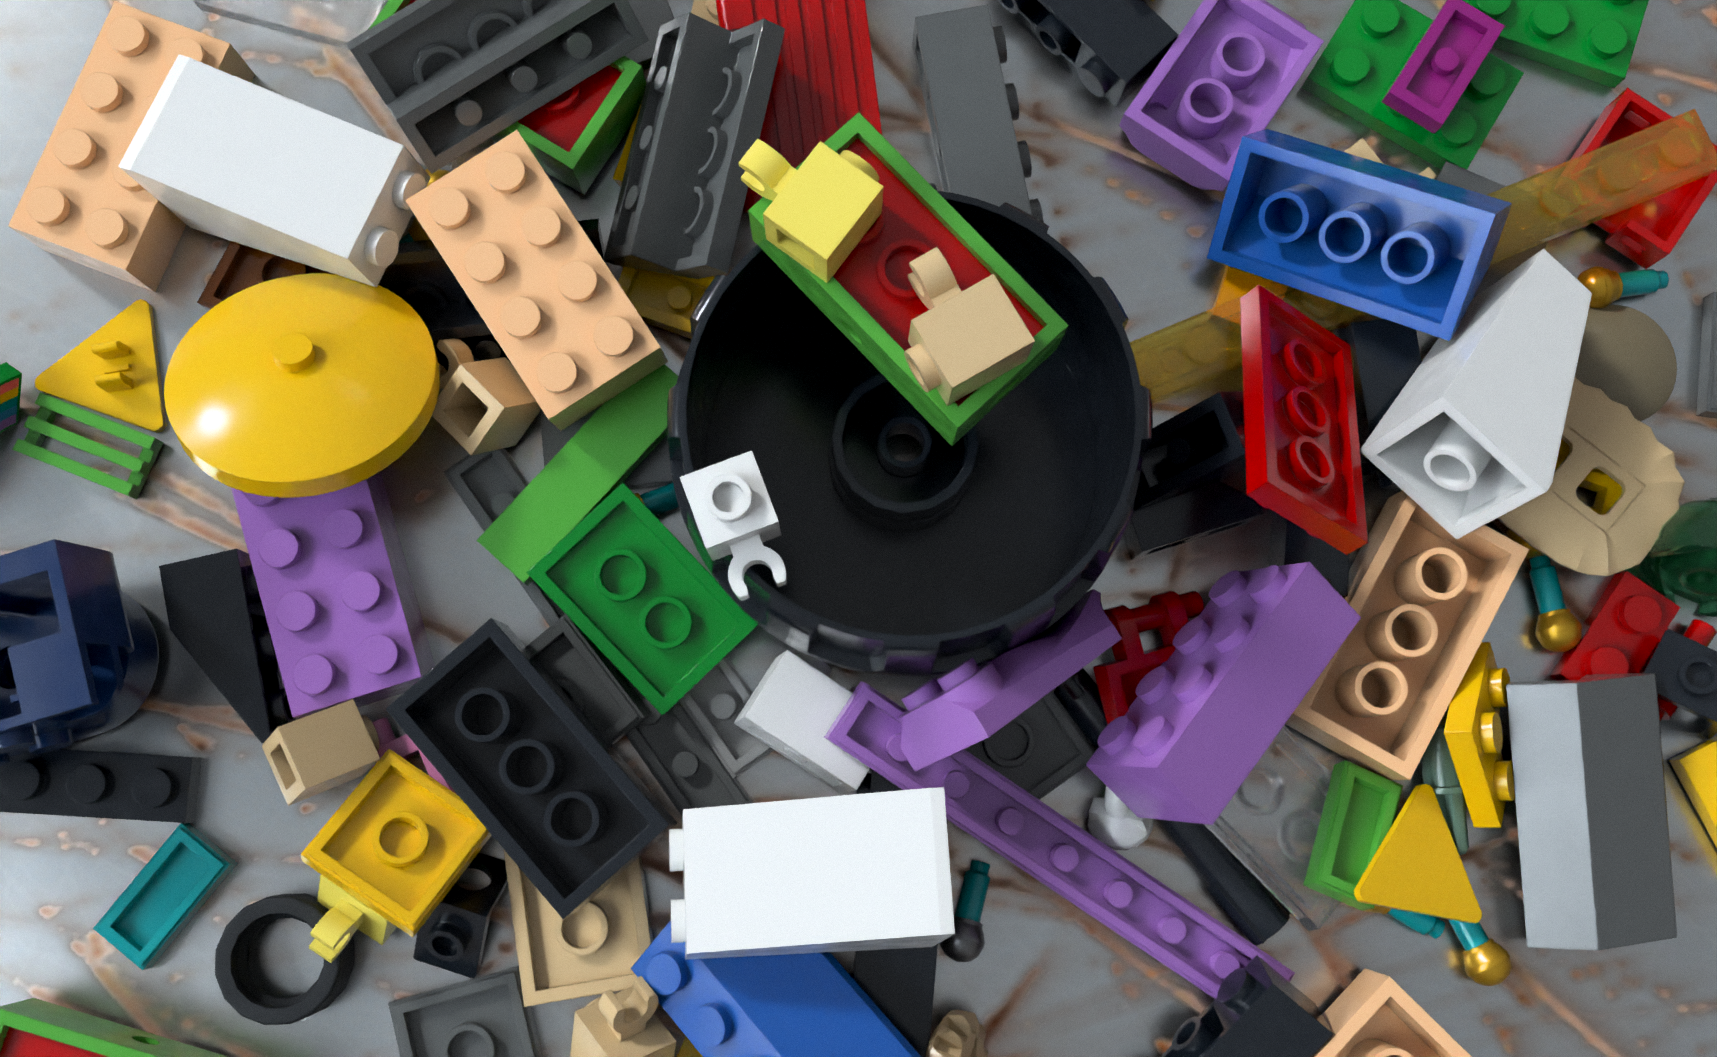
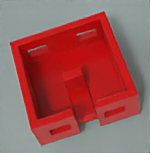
(1653, 226)

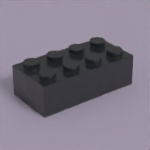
(531, 767)

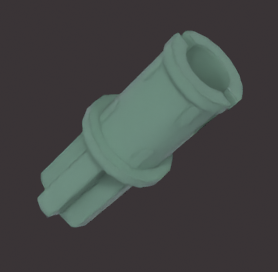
(1441, 775)

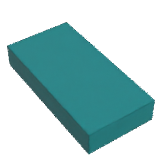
(165, 896)

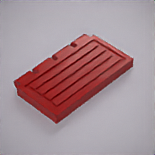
(819, 75)

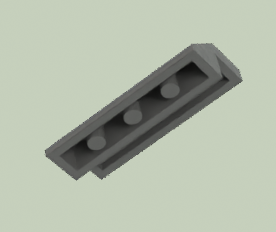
(480, 65)
(692, 129)
(1591, 811)

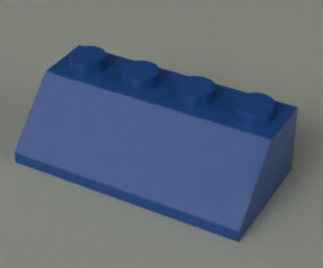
(1357, 231)
(768, 1004)

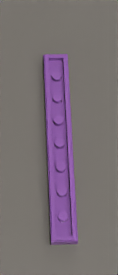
(1051, 849)

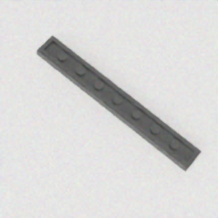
(666, 743)

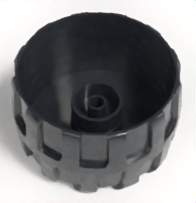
(933, 553)

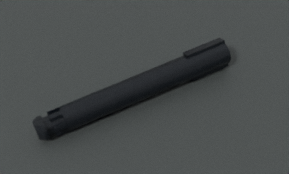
(1230, 882)

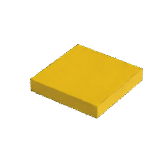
(398, 842)

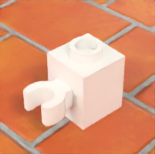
(735, 517)

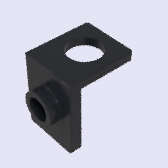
(1687, 677)
(459, 925)

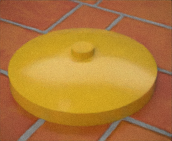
(302, 385)

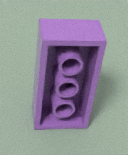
(336, 595)
(1223, 693)

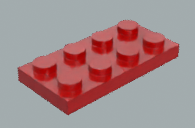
(1301, 422)

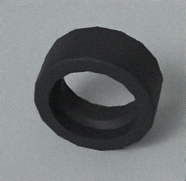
(237, 980)

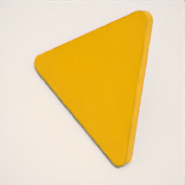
(114, 371)
(1420, 865)

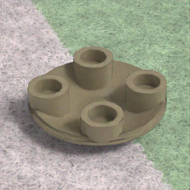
(1627, 359)

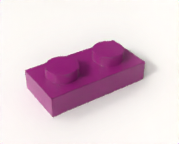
(1443, 64)

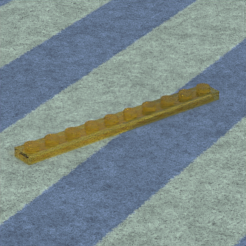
(1540, 211)

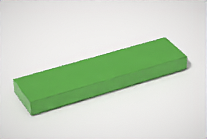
(582, 474)

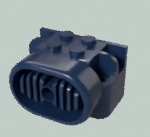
(70, 648)

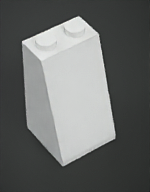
(274, 173)
(1491, 404)
(813, 875)

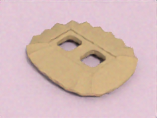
(1607, 439)

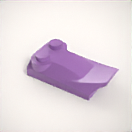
(1216, 86)
(980, 700)

